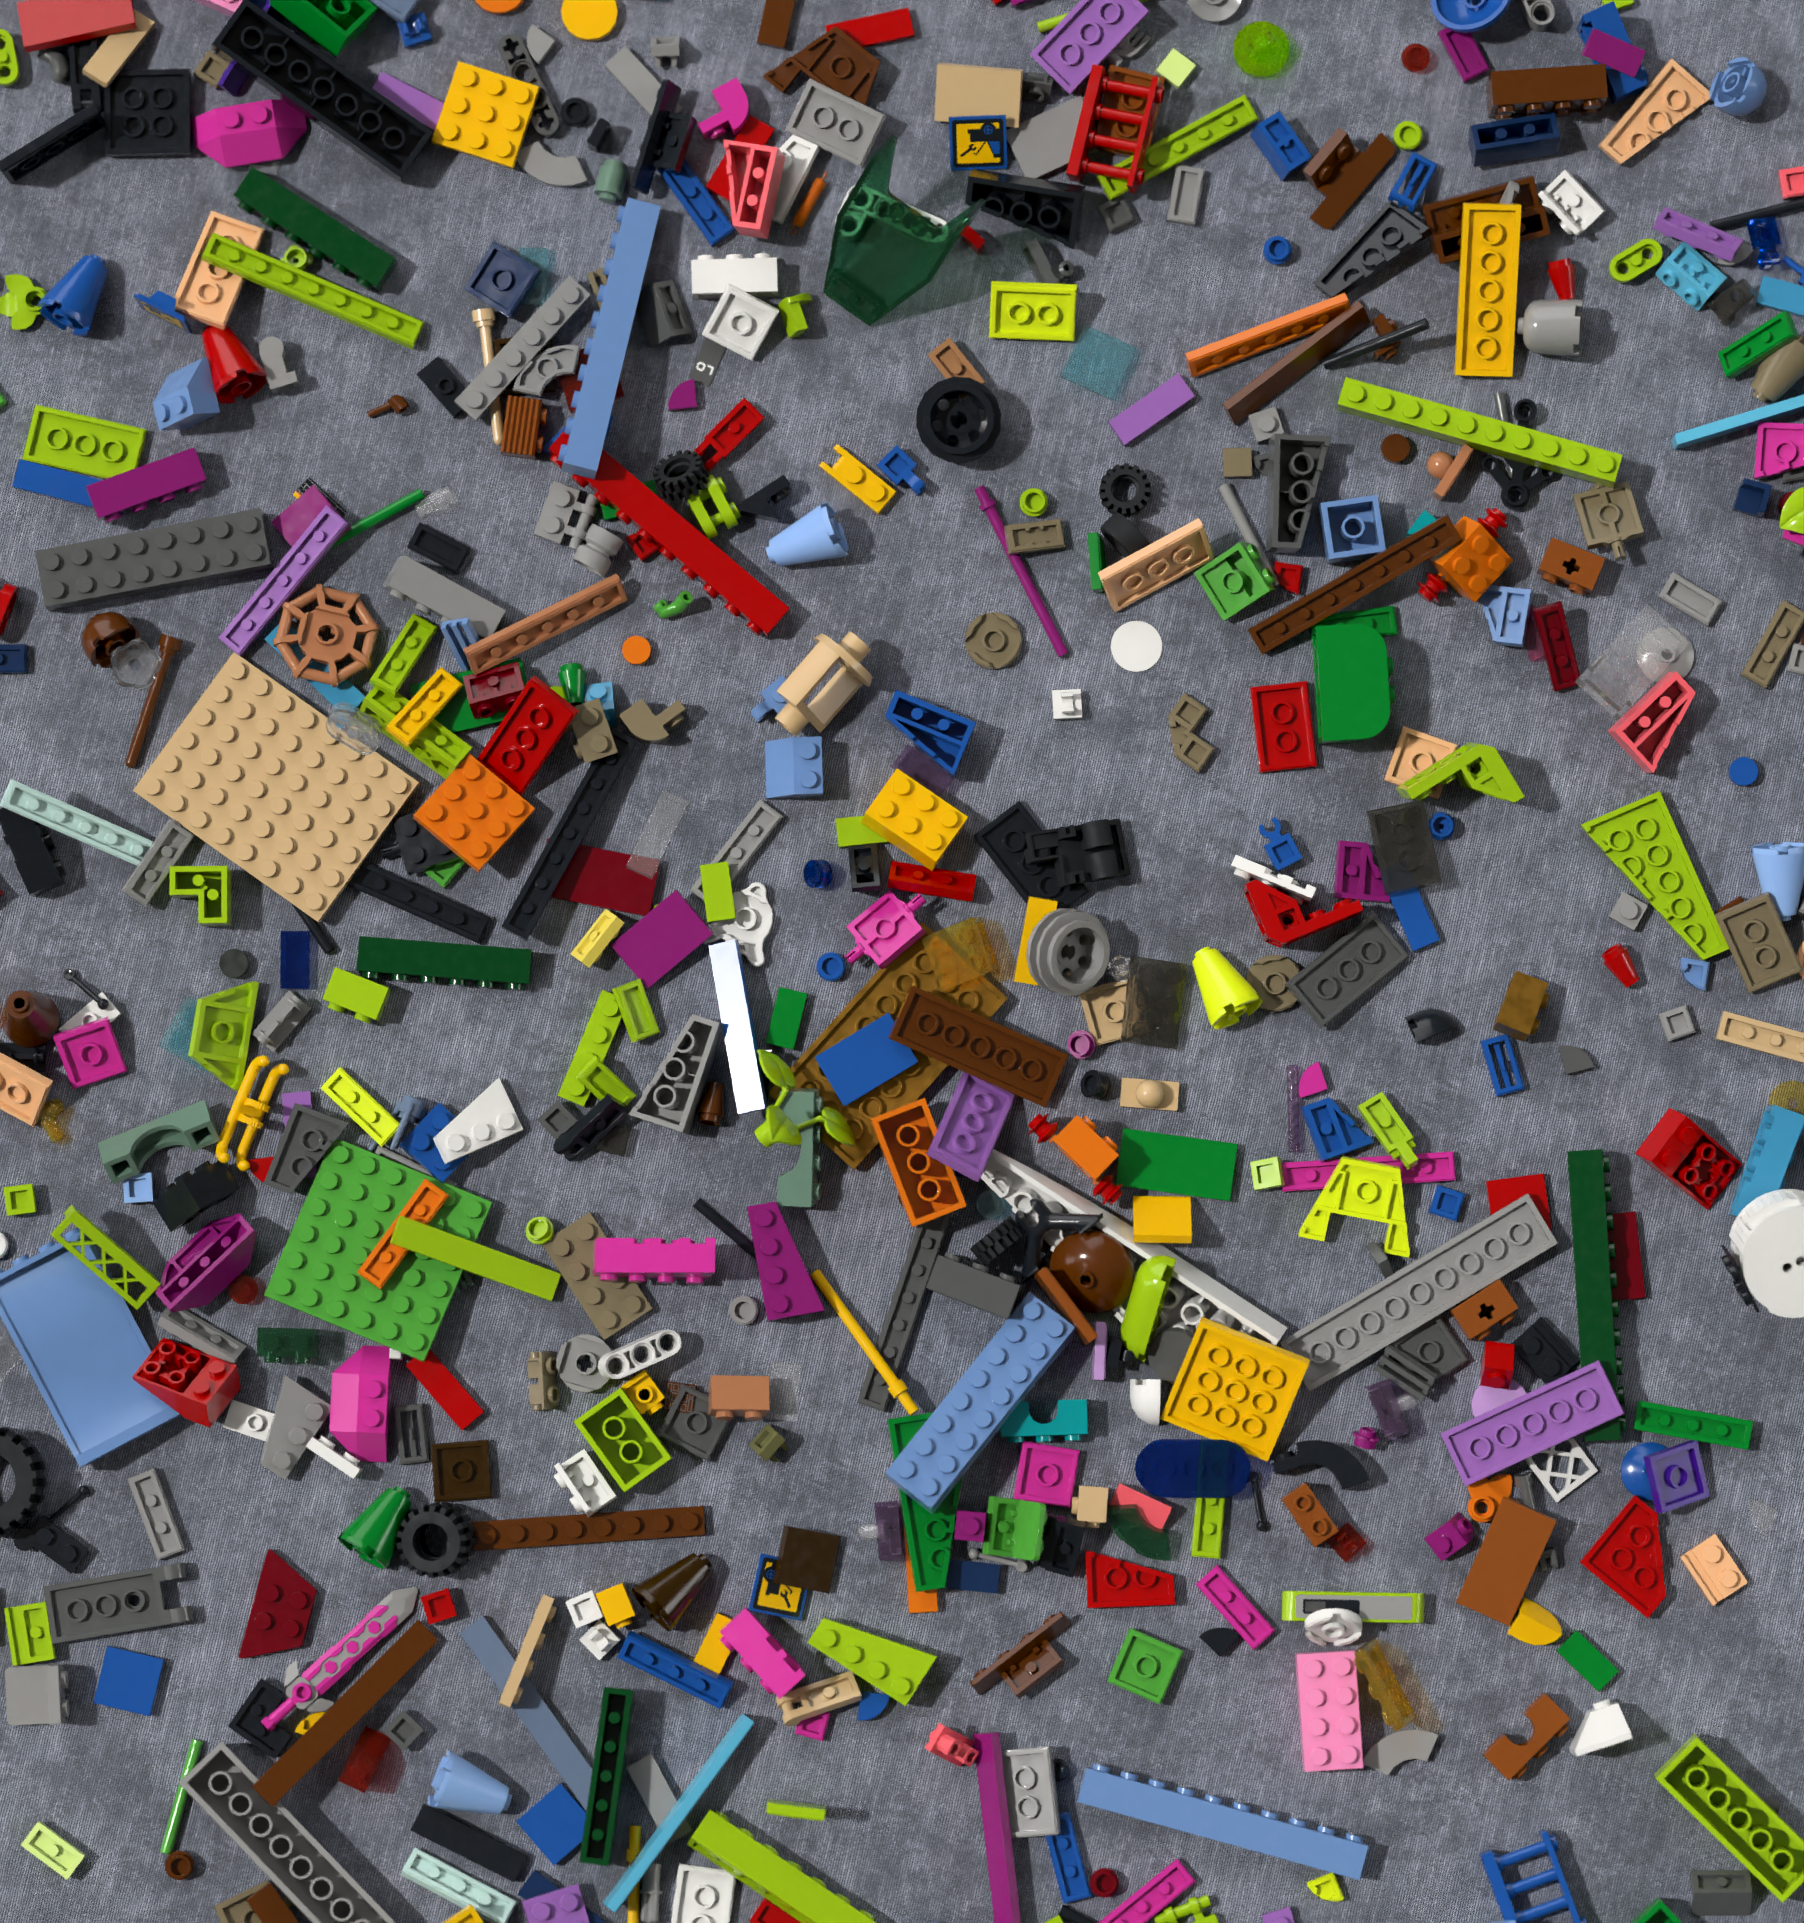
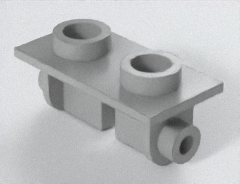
(281, 1021)

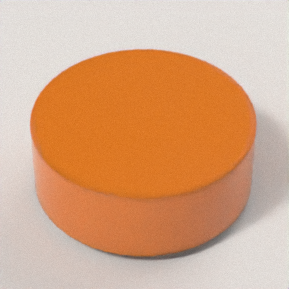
(636, 650)

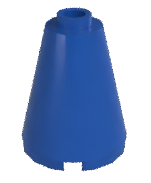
(76, 295)

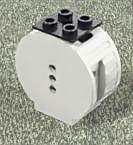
(1770, 1253)

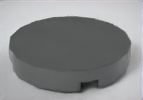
(1168, 1352)

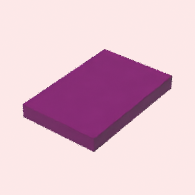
(662, 939)

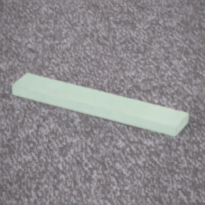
(75, 822)

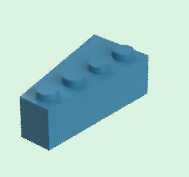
(1769, 1156)

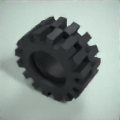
(1130, 473)
(681, 475)
(997, 1241)

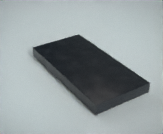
(52, 143)
(1005, 845)

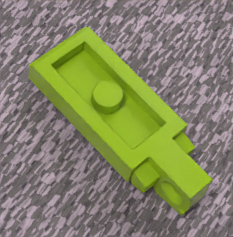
(1389, 1129)

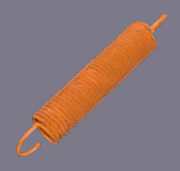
(808, 203)

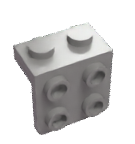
(36, 1695)

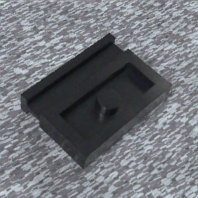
(1544, 1351)
(1062, 1545)

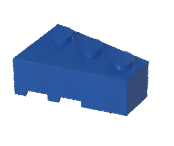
(1608, 21)
(931, 729)

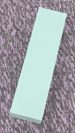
(457, 1887)

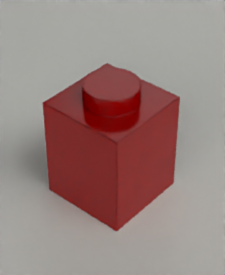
(1497, 1365)

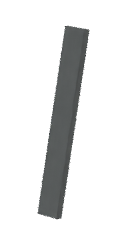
(904, 1308)

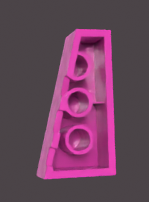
(654, 1260)

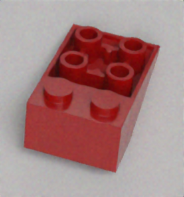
(1688, 1158)
(189, 1381)

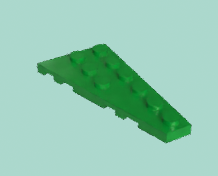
(926, 1533)

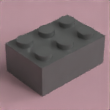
(973, 1285)

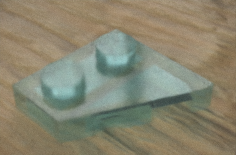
(179, 1033)

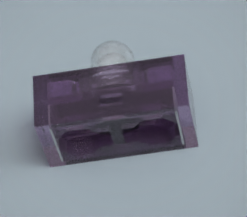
(1390, 1408)
(885, 1530)

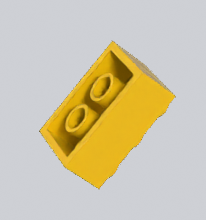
(914, 819)

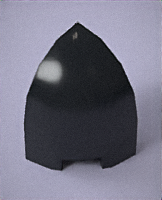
(1429, 1023)

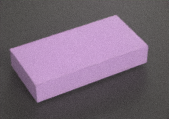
(1099, 1351)

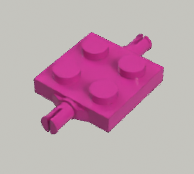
(885, 929)

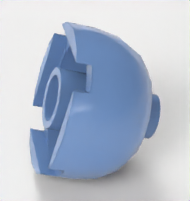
(1739, 88)

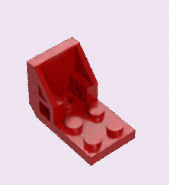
(1271, 906)

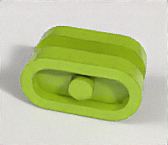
(726, 513)

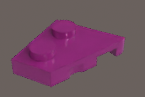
(1357, 874)

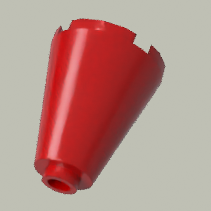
(231, 365)

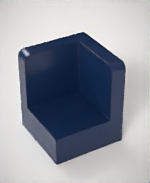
(1752, 498)

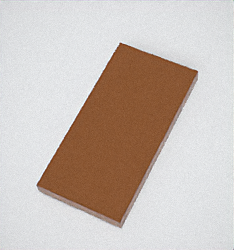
(1506, 1561)

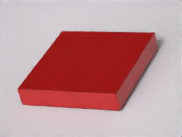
(1507, 1190)

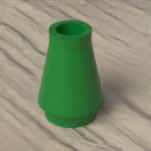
(572, 682)

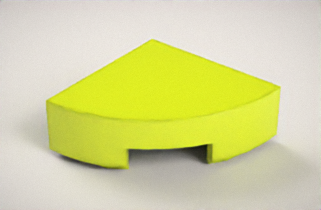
(1326, 1887)

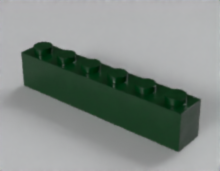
(314, 229)
(444, 961)
(607, 1776)

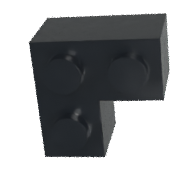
(195, 1194)

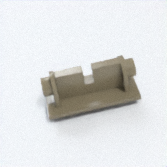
(545, 1393)

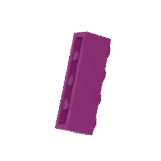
(146, 484)

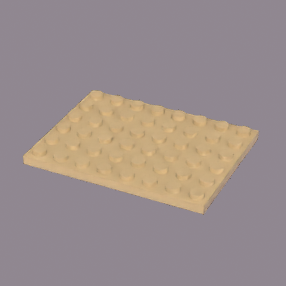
(274, 788)

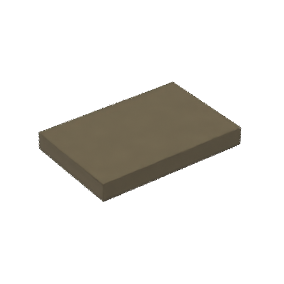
(1758, 942)

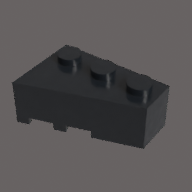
(32, 853)

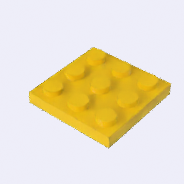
(485, 115)

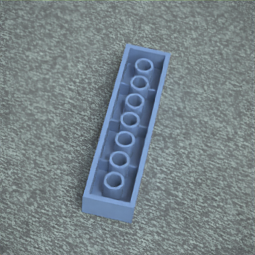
(980, 1403)

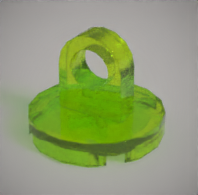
(1260, 49)

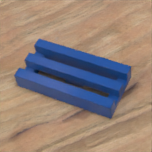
(1403, 199)
(1491, 1069)

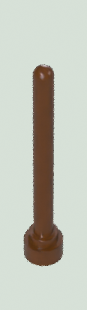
(168, 647)

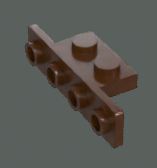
(1027, 1662)

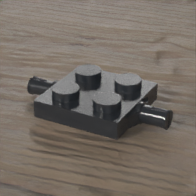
(417, 847)

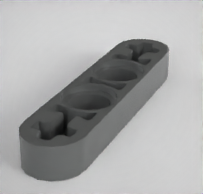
(534, 80)

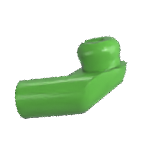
(676, 607)

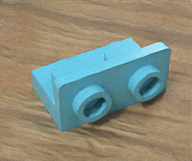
(1690, 275)

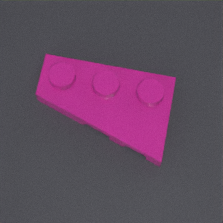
(1778, 448)

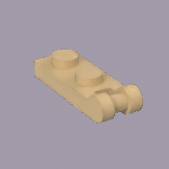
(819, 1698)

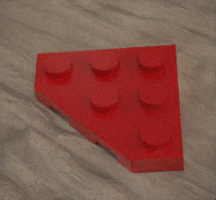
(1630, 1557)

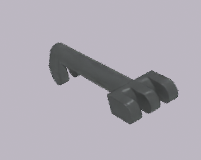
(1524, 1482)

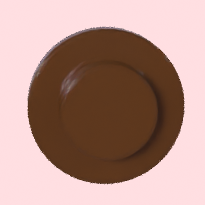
(179, 1865)

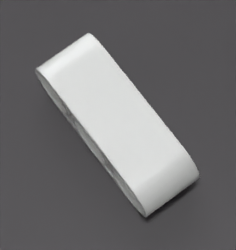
(652, 1349)

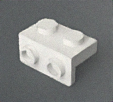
(1570, 203)
(585, 1483)

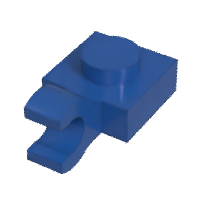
(900, 468)

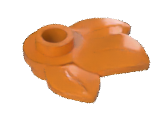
(1490, 1493)

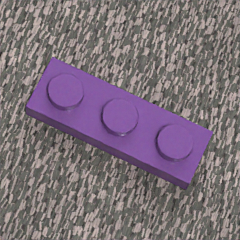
(1698, 234)

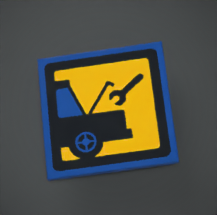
(978, 142)
(164, 308)
(772, 1597)

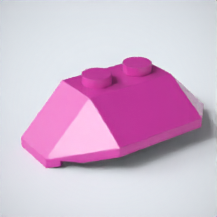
(248, 132)
(362, 1403)

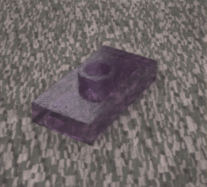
(922, 770)

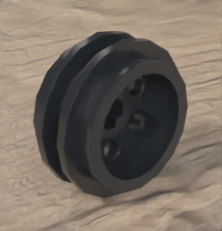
(951, 390)

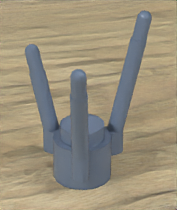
(410, 1110)

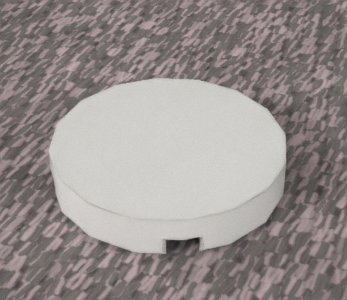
(1333, 1626)

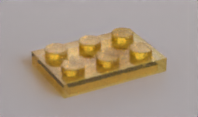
(1384, 1685)

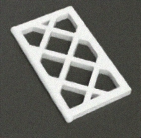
(1544, 1475)

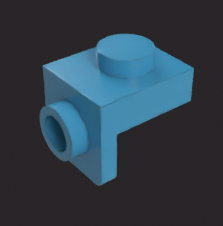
(605, 693)

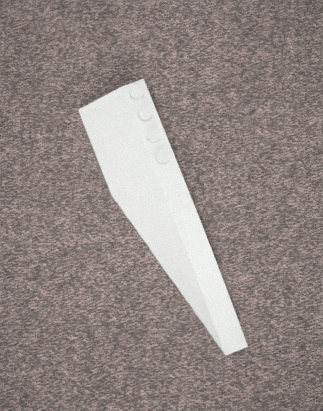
(1190, 1290)

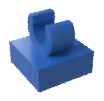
(415, 31)

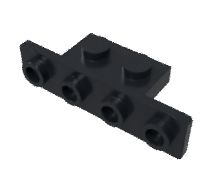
(665, 139)

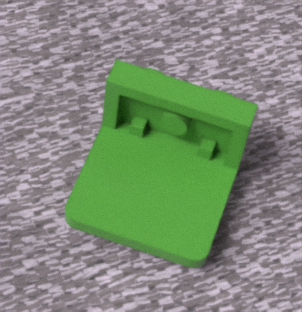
(1014, 1528)

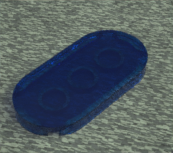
(1193, 1468)

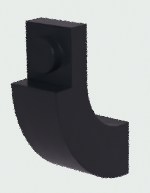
(1329, 1455)

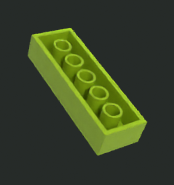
(1735, 1816)

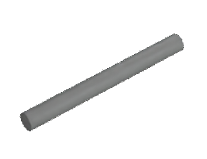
(1244, 525)

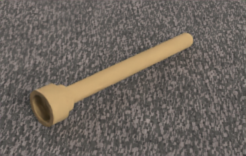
(484, 321)

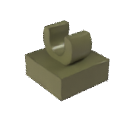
(767, 1443)

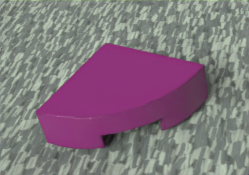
(683, 397)

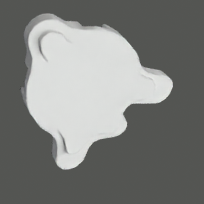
(751, 924)

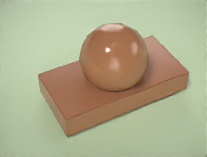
(1444, 467)

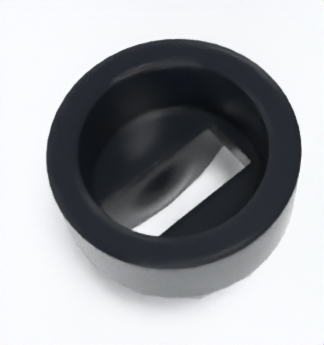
(1063, 1769)

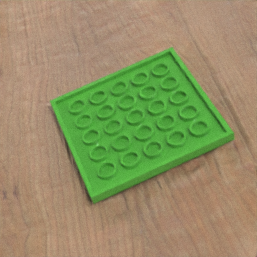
(338, 1228)

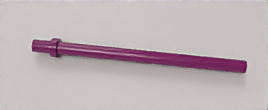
(989, 507)

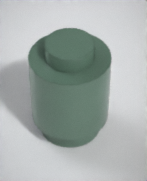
(611, 181)

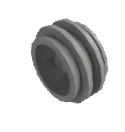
(1072, 942)

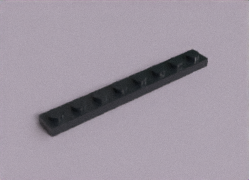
(567, 838)

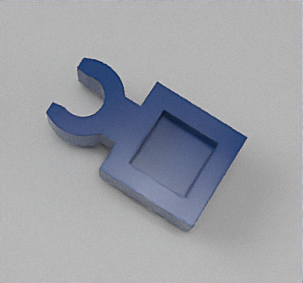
(1281, 849)

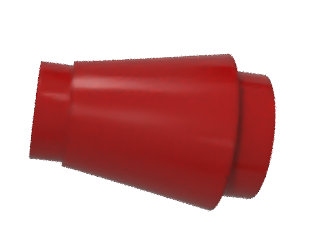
(1563, 278)
(1620, 964)

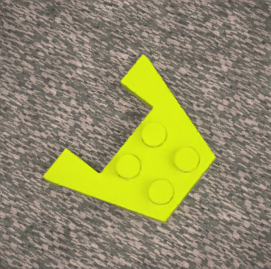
(1365, 1192)

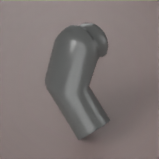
(58, 64)

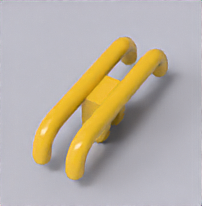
(249, 1111)

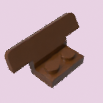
(1343, 173)

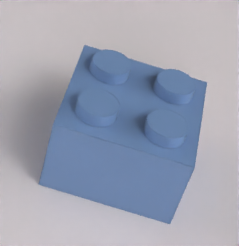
(1351, 529)

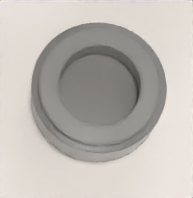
(743, 1310)

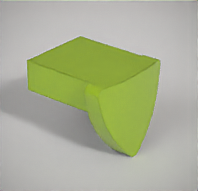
(792, 313)

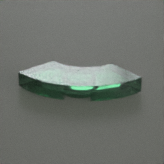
(1138, 1533)

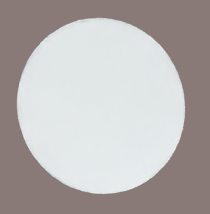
(1136, 646)

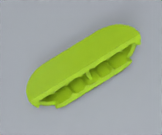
(1146, 1304)

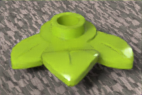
(18, 301)

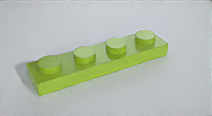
(594, 1042)

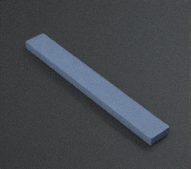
(531, 1709)

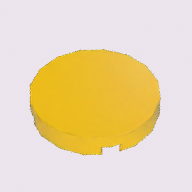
(589, 18)

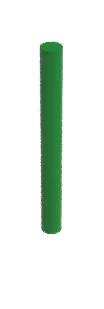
(381, 515)

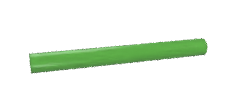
(180, 1799)

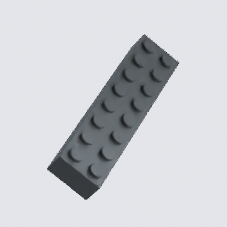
(154, 560)

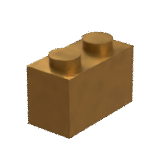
(1521, 1006)

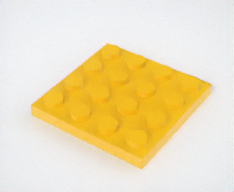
(1234, 1388)

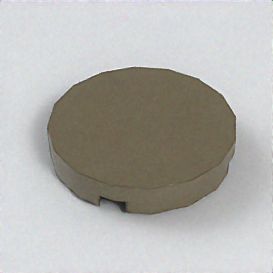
(993, 640)
(1268, 980)

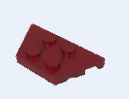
(278, 1610)

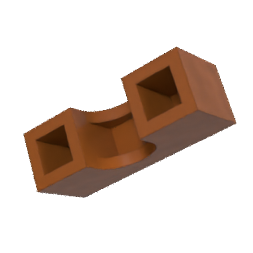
(1546, 1721)

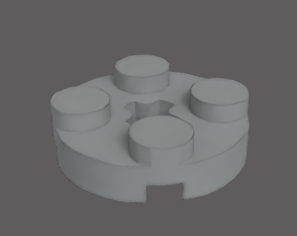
(571, 1372)

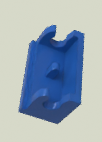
(1280, 145)

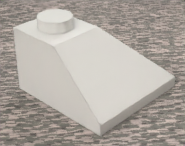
(1600, 1728)

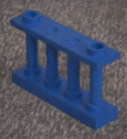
(1505, 1891)

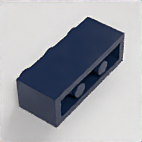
(1514, 139)

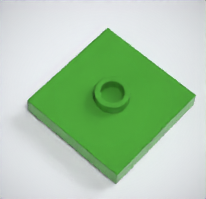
(1145, 1666)

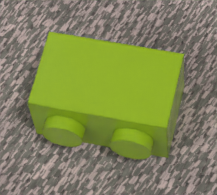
(356, 995)

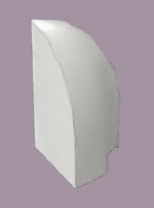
(1146, 1399)

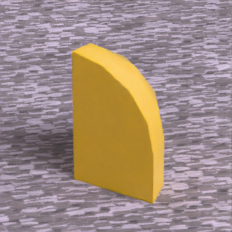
(1534, 1624)

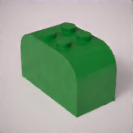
(1351, 682)

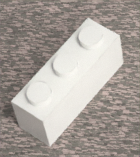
(752, 275)

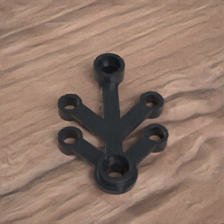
(1516, 483)

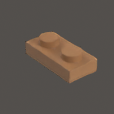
(953, 363)

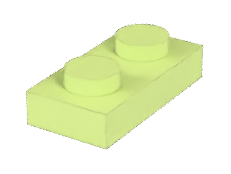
(53, 1850)

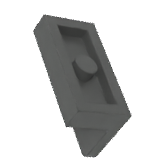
(662, 313)
(1721, 1892)

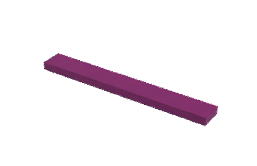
(996, 1828)

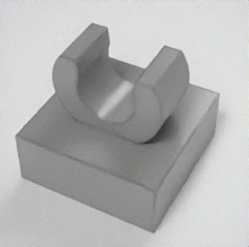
(665, 46)

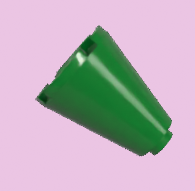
(376, 1528)

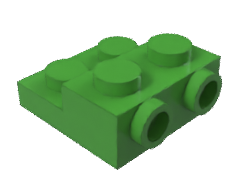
(1236, 579)

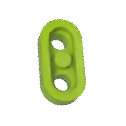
(8, 60)
(1634, 261)

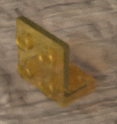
(960, 953)

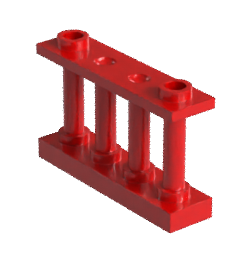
(1094, 110)

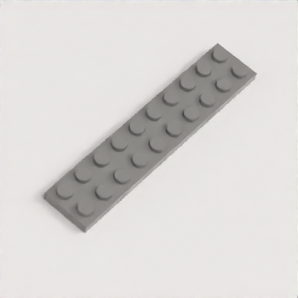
(1420, 1291)

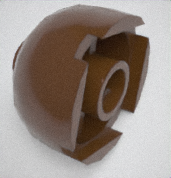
(104, 634)

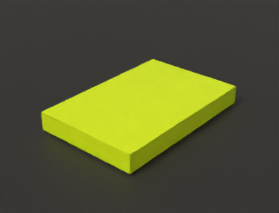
(1032, 311)

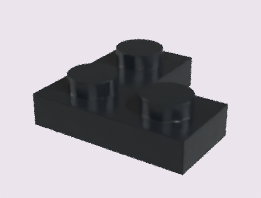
(248, 1724)

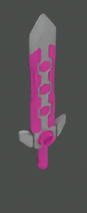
(339, 1659)

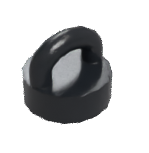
(1095, 1084)

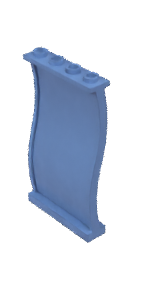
(80, 1349)

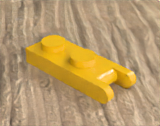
(859, 480)

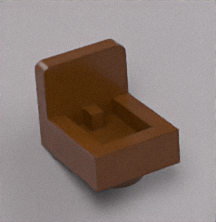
(1382, 326)

